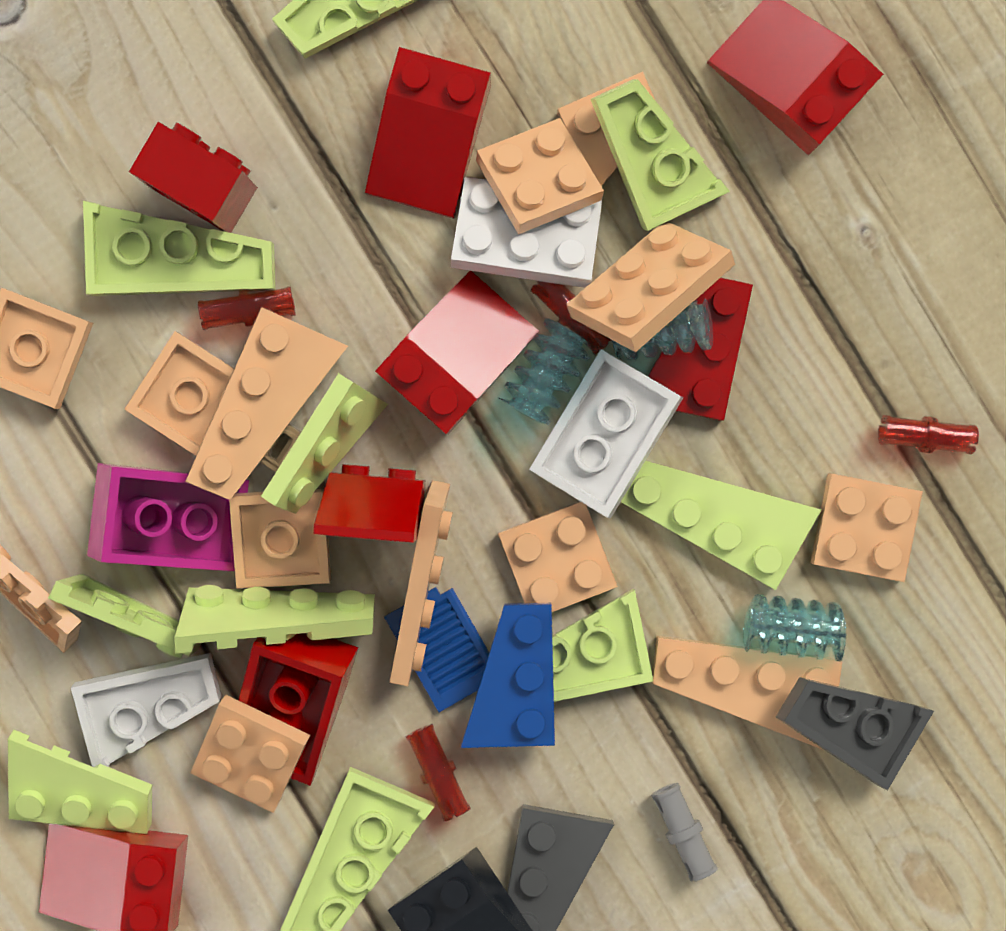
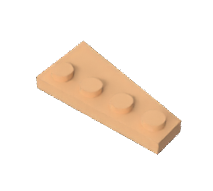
(265, 392)
(425, 570)
(738, 680)

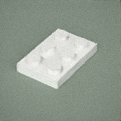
(549, 253)
(605, 433)

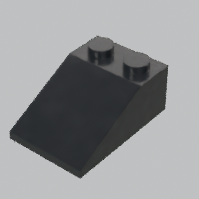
(460, 899)

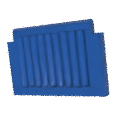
(453, 652)

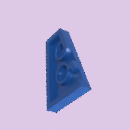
(517, 684)

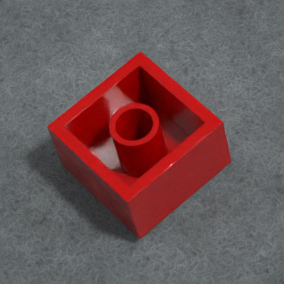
(191, 176)

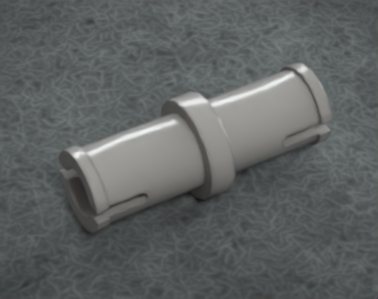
(684, 832)

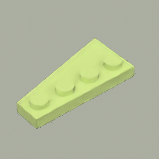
(321, 23)
(161, 256)
(729, 521)
(276, 616)
(356, 846)

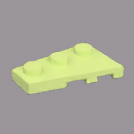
(653, 158)
(326, 438)
(118, 610)
(601, 651)
(63, 791)

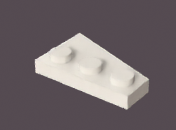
(137, 705)

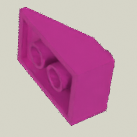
(159, 520)

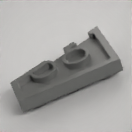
(856, 727)
(552, 861)

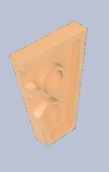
(32, 601)

